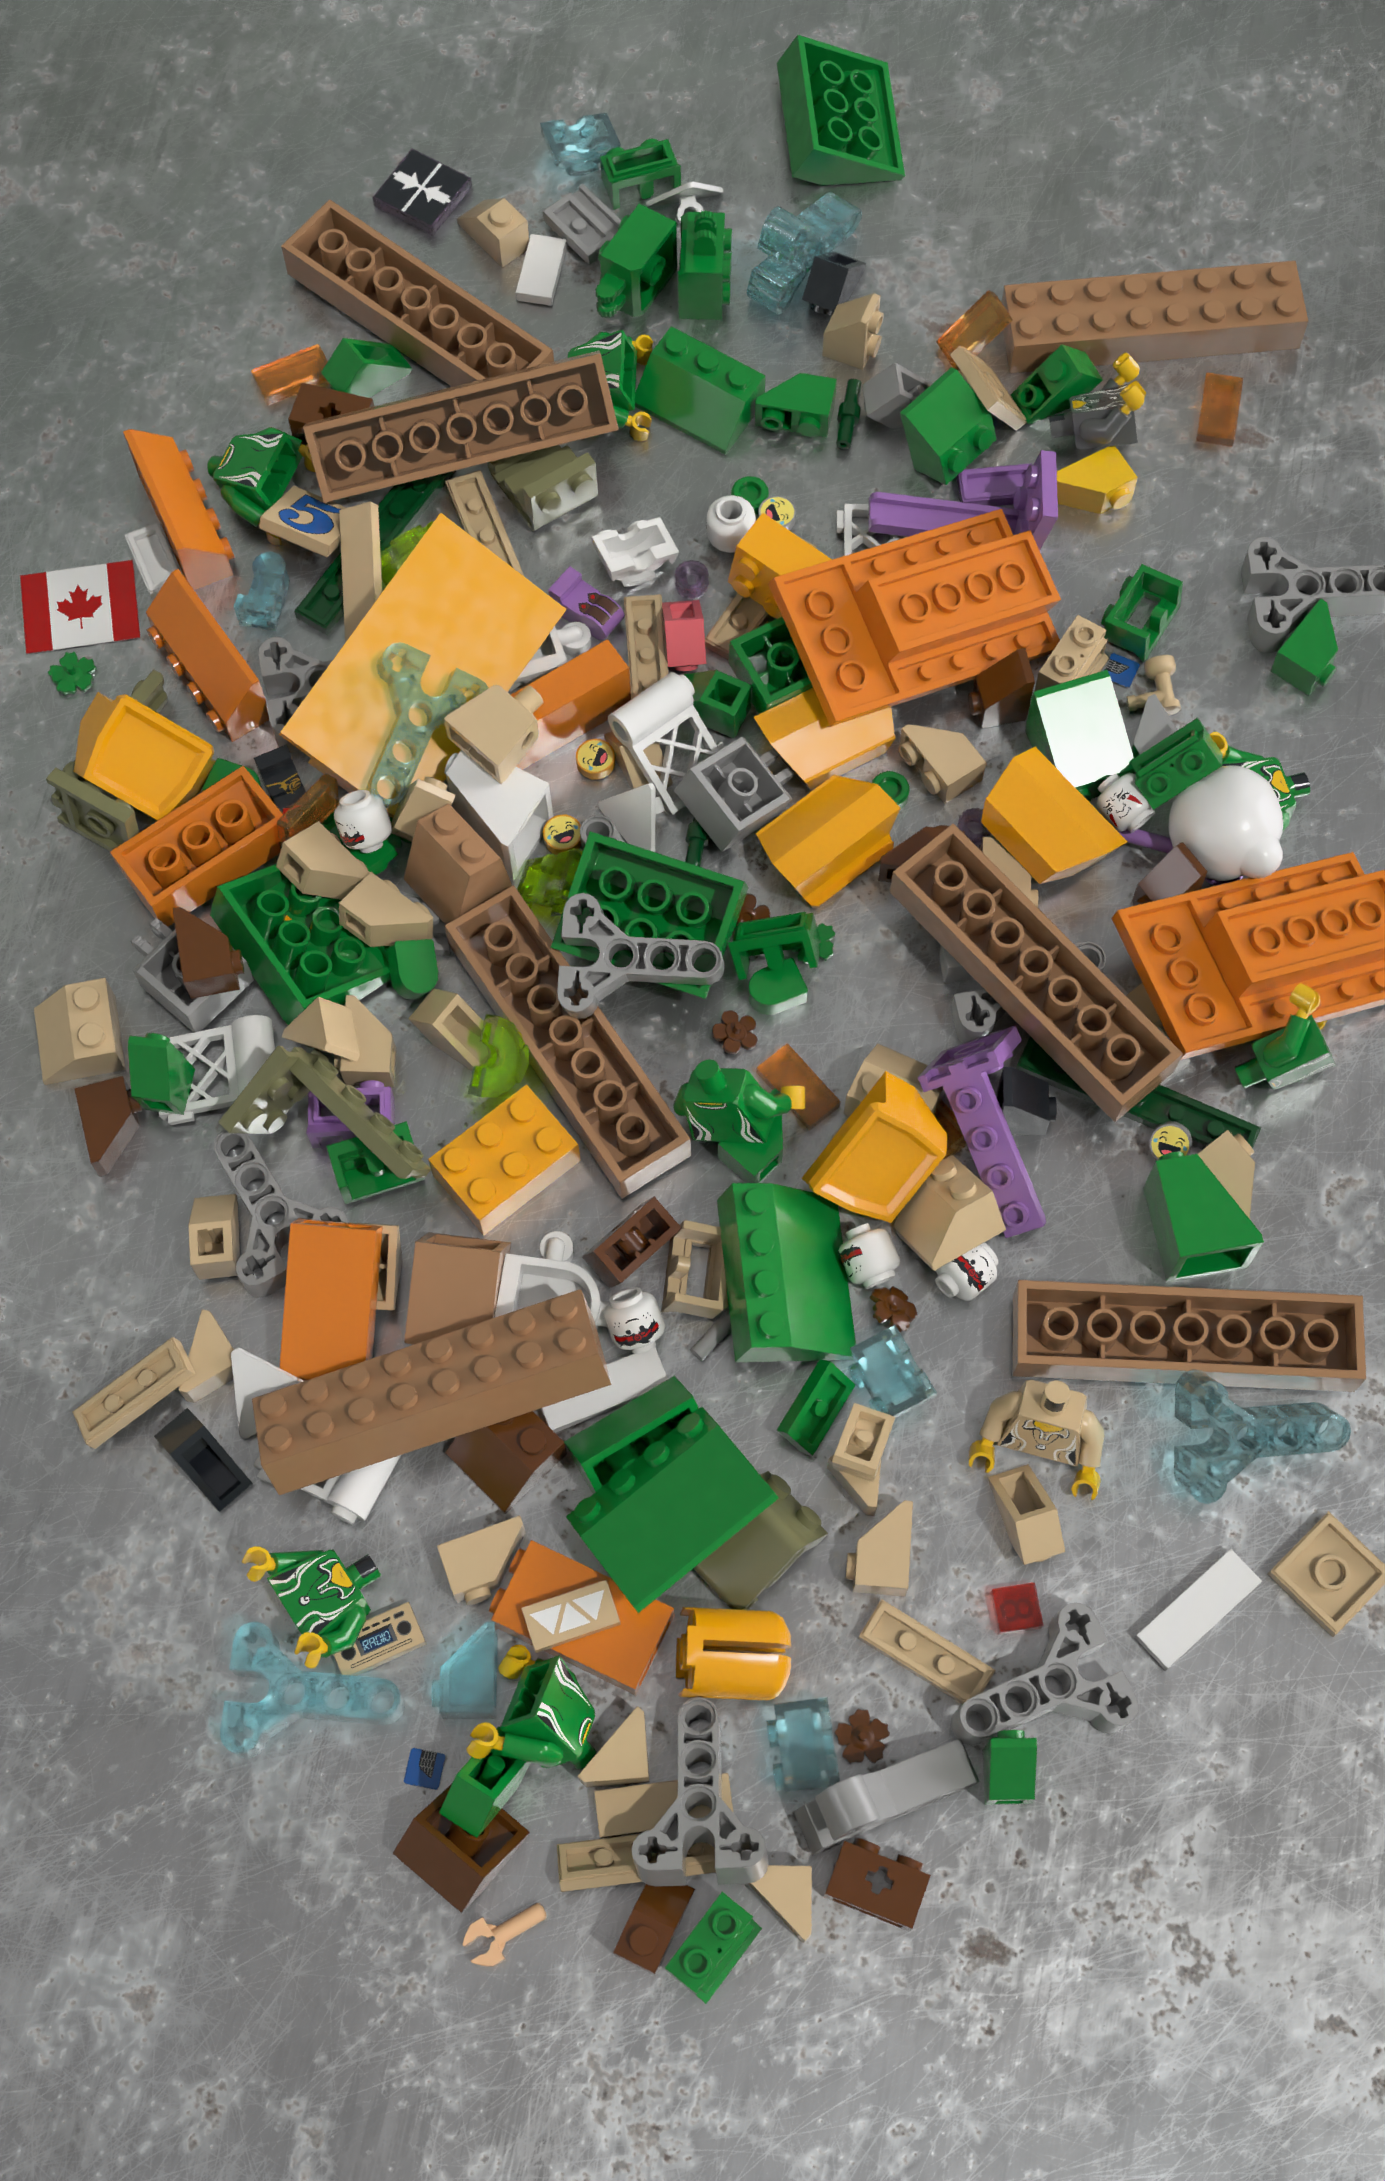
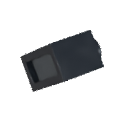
(832, 281)
(1025, 1102)
(203, 1459)

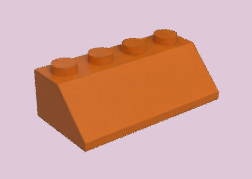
(180, 508)
(206, 659)
(201, 846)

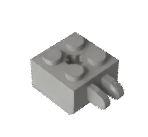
(734, 792)
(163, 979)

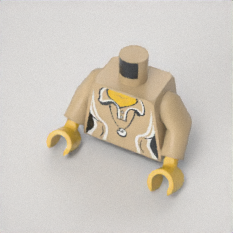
(1044, 1423)

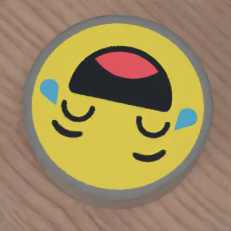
(779, 509)
(1170, 1138)

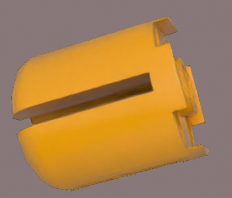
(733, 1654)

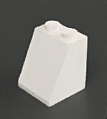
(504, 814)

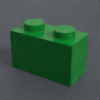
(482, 1790)

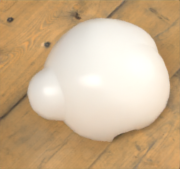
(1230, 824)

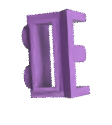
(326, 1126)

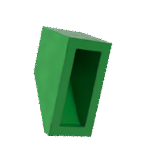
(364, 367)
(1309, 652)

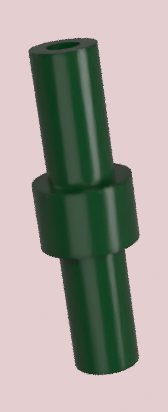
(849, 414)
(697, 839)

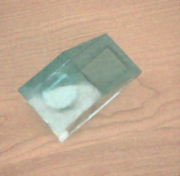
(470, 1678)

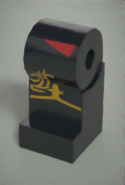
(280, 777)

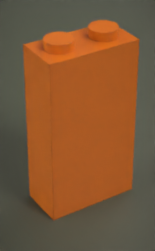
(578, 698)
(329, 1296)
(615, 1654)

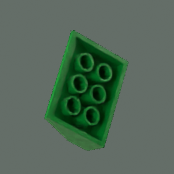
(838, 115)
(655, 899)
(298, 956)
(784, 1274)
(671, 1508)

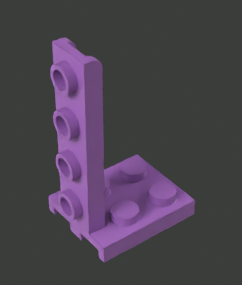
(1033, 507)
(965, 1079)

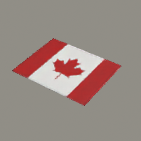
(79, 606)

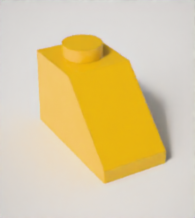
(1097, 482)

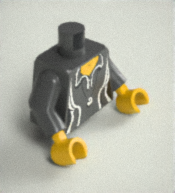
(1104, 415)

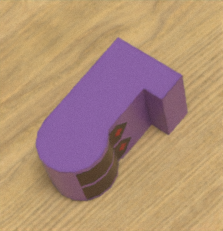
(586, 604)

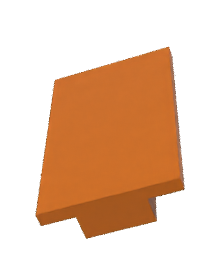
(917, 614)
(1234, 952)

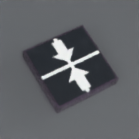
(422, 191)

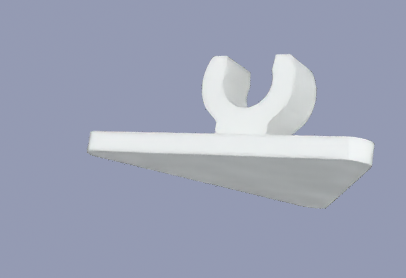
(686, 196)
(635, 814)
(252, 1379)

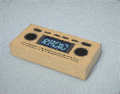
(382, 1640)

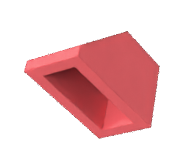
(684, 634)

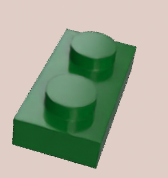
(816, 1407)

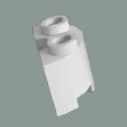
(636, 553)

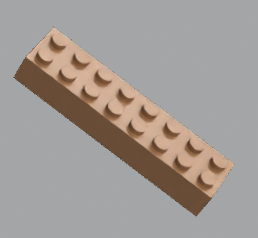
(406, 300)
(1157, 315)
(461, 426)
(1034, 972)
(575, 1058)
(1166, 1331)
(429, 1392)

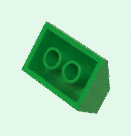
(699, 390)
(627, 1432)

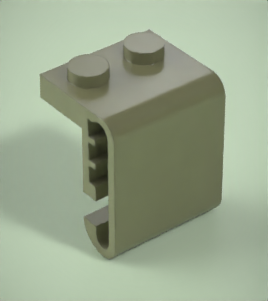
(546, 482)
(762, 1548)

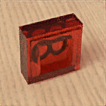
(1016, 1608)

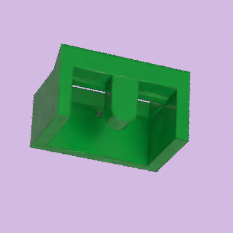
(639, 167)
(1154, 586)
(1176, 763)
(772, 937)
(361, 1171)
(713, 1947)

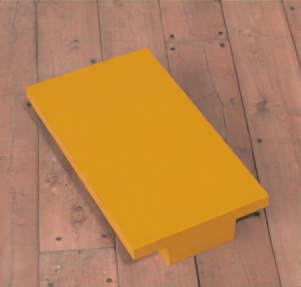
(445, 601)

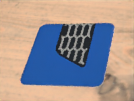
(1121, 669)
(424, 1768)

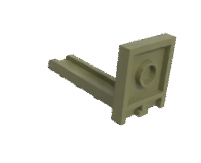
(83, 804)
(289, 1078)

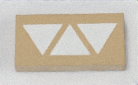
(571, 1616)

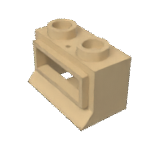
(1065, 662)
(678, 1265)

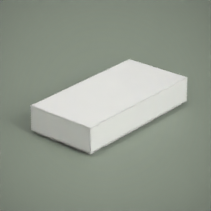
(541, 269)
(152, 556)

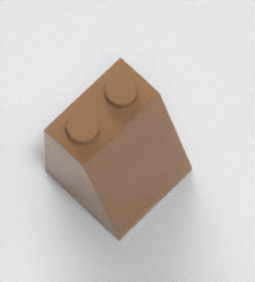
(453, 865)
(452, 1284)

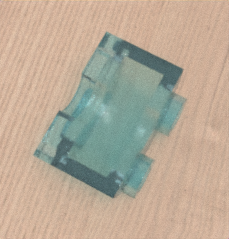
(580, 145)
(890, 1374)
(805, 1746)

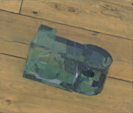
(267, 593)

